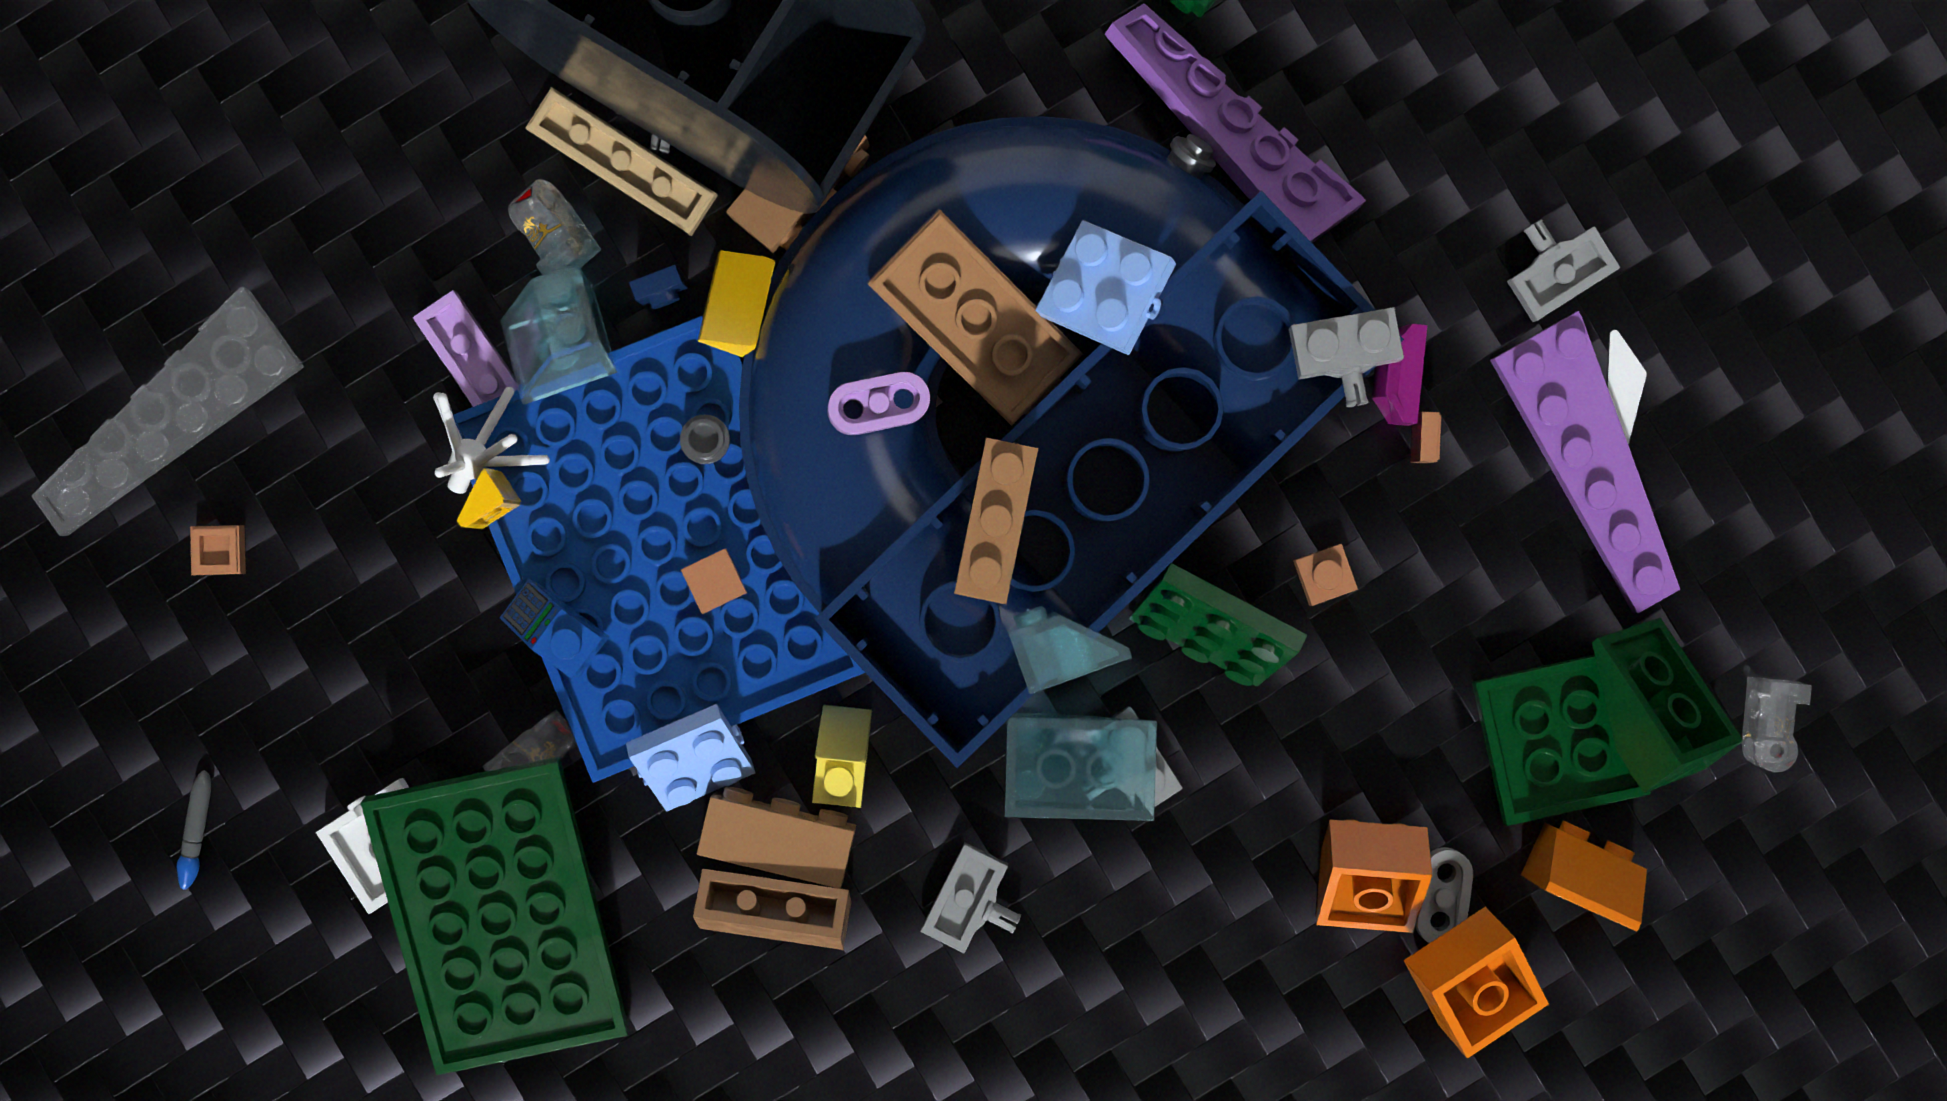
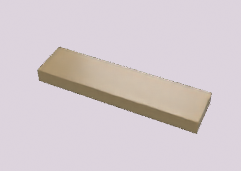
(621, 161)

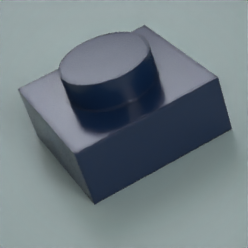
(659, 287)

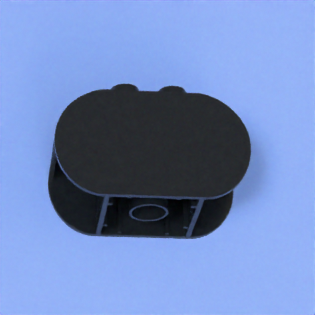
(740, 85)

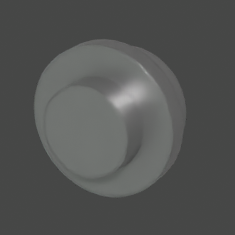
(1192, 155)
(704, 439)

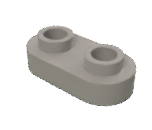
(1446, 895)

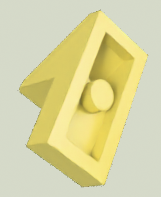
(841, 755)

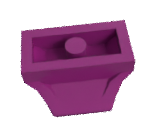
(1399, 383)

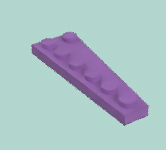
(1241, 139)
(1576, 426)

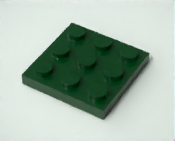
(1216, 627)
(1551, 741)

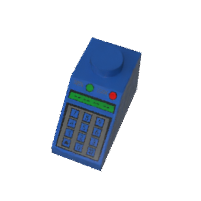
(553, 629)

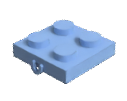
(1106, 287)
(691, 757)

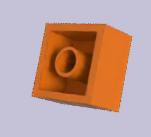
(1476, 982)

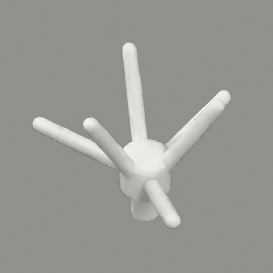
(471, 455)

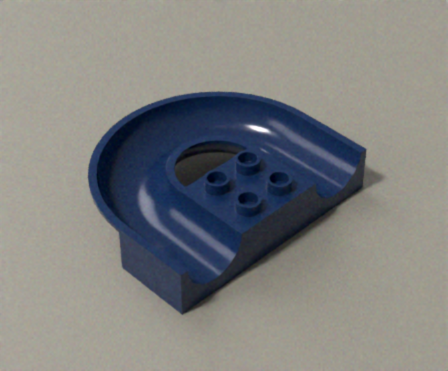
(1128, 445)

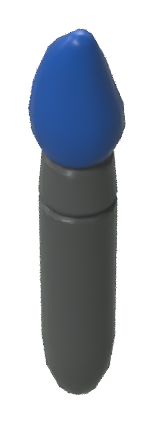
(188, 862)

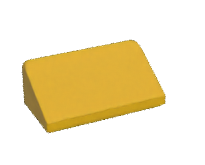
(736, 302)
(488, 500)

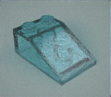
(1080, 767)

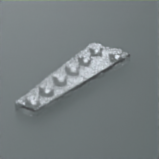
(198, 390)

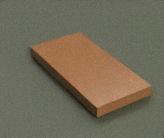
(974, 317)

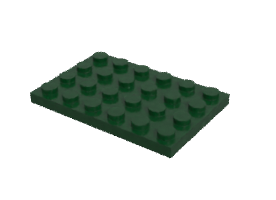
(496, 915)

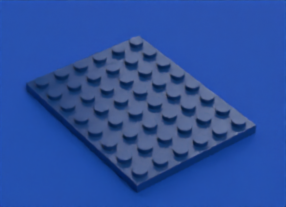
(619, 523)

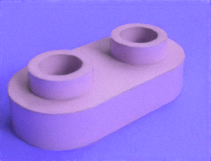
(877, 403)

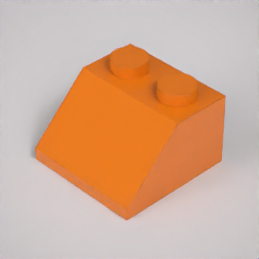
(1588, 874)
(1373, 875)

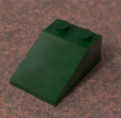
(1659, 706)

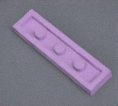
(465, 349)

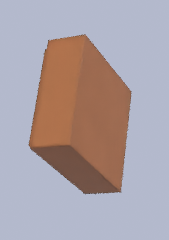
(1426, 438)
(217, 550)
(714, 581)

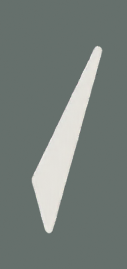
(1625, 381)

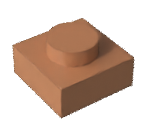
(1325, 574)

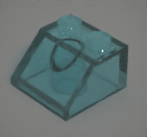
(556, 335)
(1059, 649)

